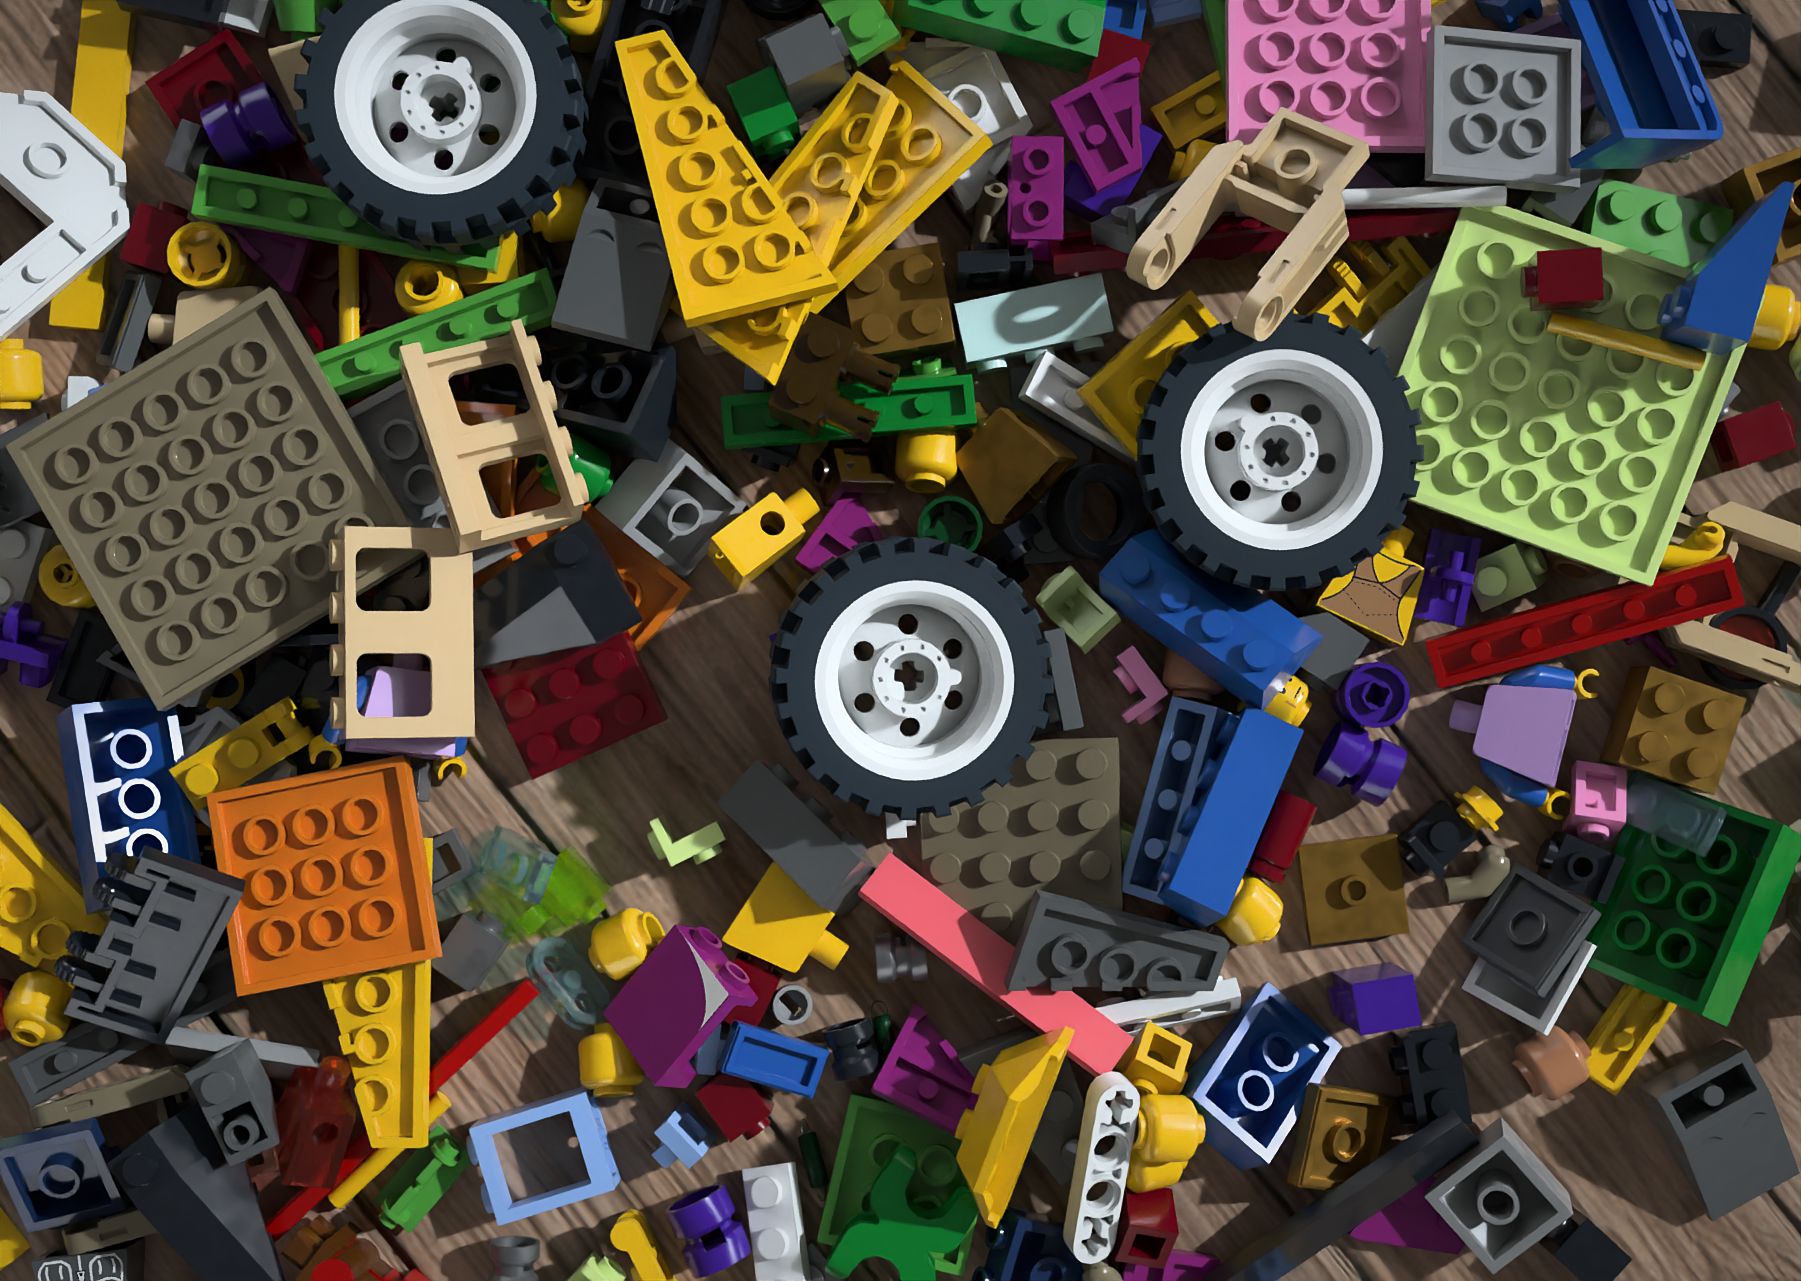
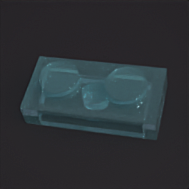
(1672, 814)
(517, 864)

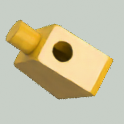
(746, 551)
(785, 925)

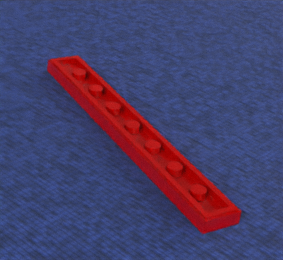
(438, 1076)

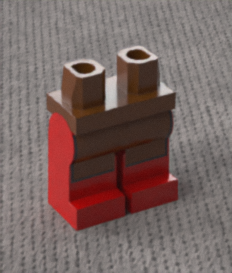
(338, 1255)

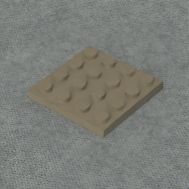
(1042, 831)

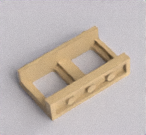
(462, 450)
(439, 633)

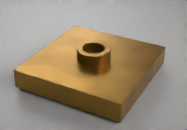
(1352, 889)
(1339, 1134)

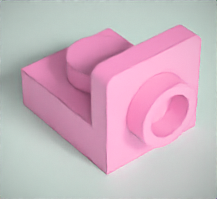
(1137, 676)
(1596, 802)

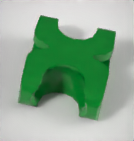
(900, 1227)

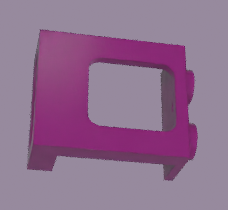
(1034, 195)

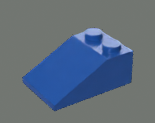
(1723, 293)
(1257, 1077)

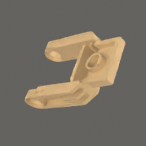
(1282, 178)
(1722, 648)

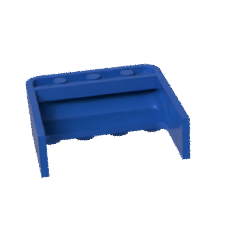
(1642, 83)

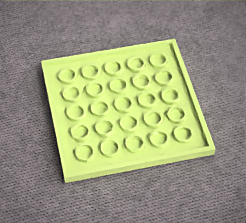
(1550, 430)

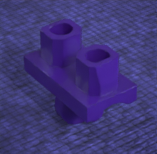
(1447, 578)
(25, 642)

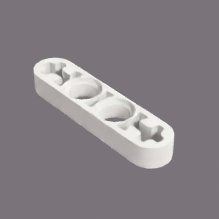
(1094, 1168)

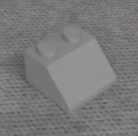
(671, 507)
(1499, 1197)

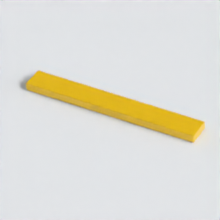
(101, 106)

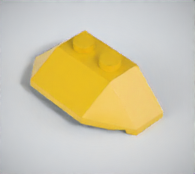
(1007, 1117)

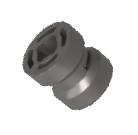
(899, 957)
(514, 1258)

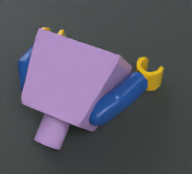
(395, 693)
(1525, 731)

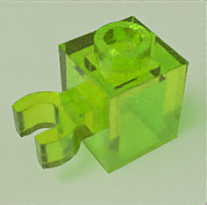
(571, 894)

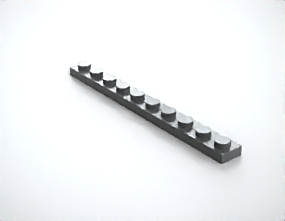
(94, 1047)

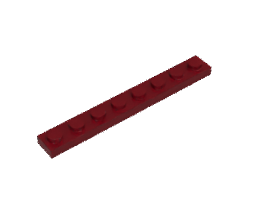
(1239, 235)

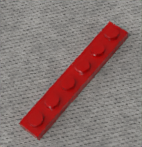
(1584, 621)

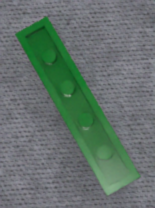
(909, 409)

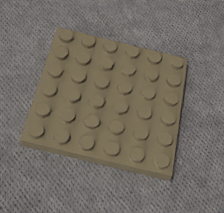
(211, 497)

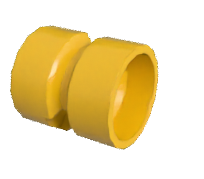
(208, 258)

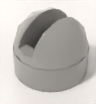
(799, 997)

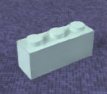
(1033, 322)

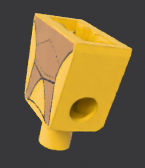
(1377, 595)

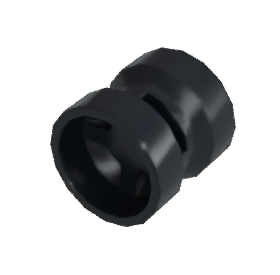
(852, 1049)

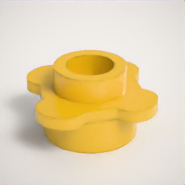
(1478, 809)

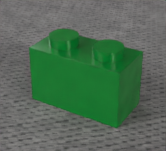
(765, 116)

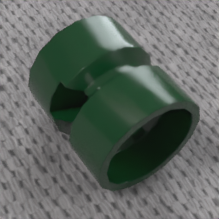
(951, 521)

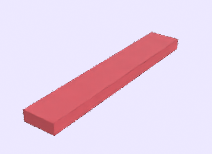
(985, 960)

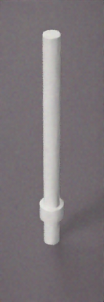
(1417, 197)

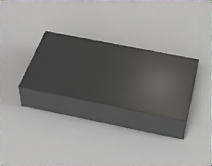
(128, 320)

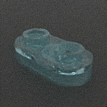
(570, 981)

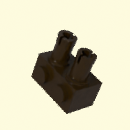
(814, 372)

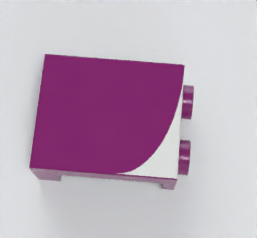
(677, 1003)

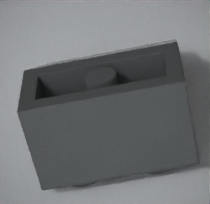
(617, 269)
(1721, 1127)

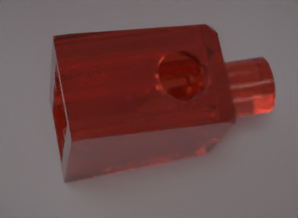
(316, 1106)

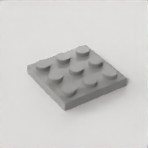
(1502, 109)

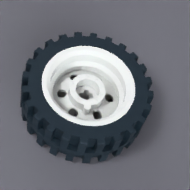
(397, 184)
(1340, 513)
(954, 750)

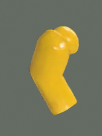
(1698, 546)

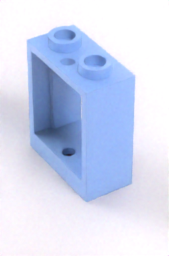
(592, 1141)

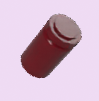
(1281, 836)

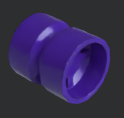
(248, 125)
(1371, 695)
(1363, 764)
(701, 1214)

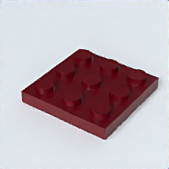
(574, 701)

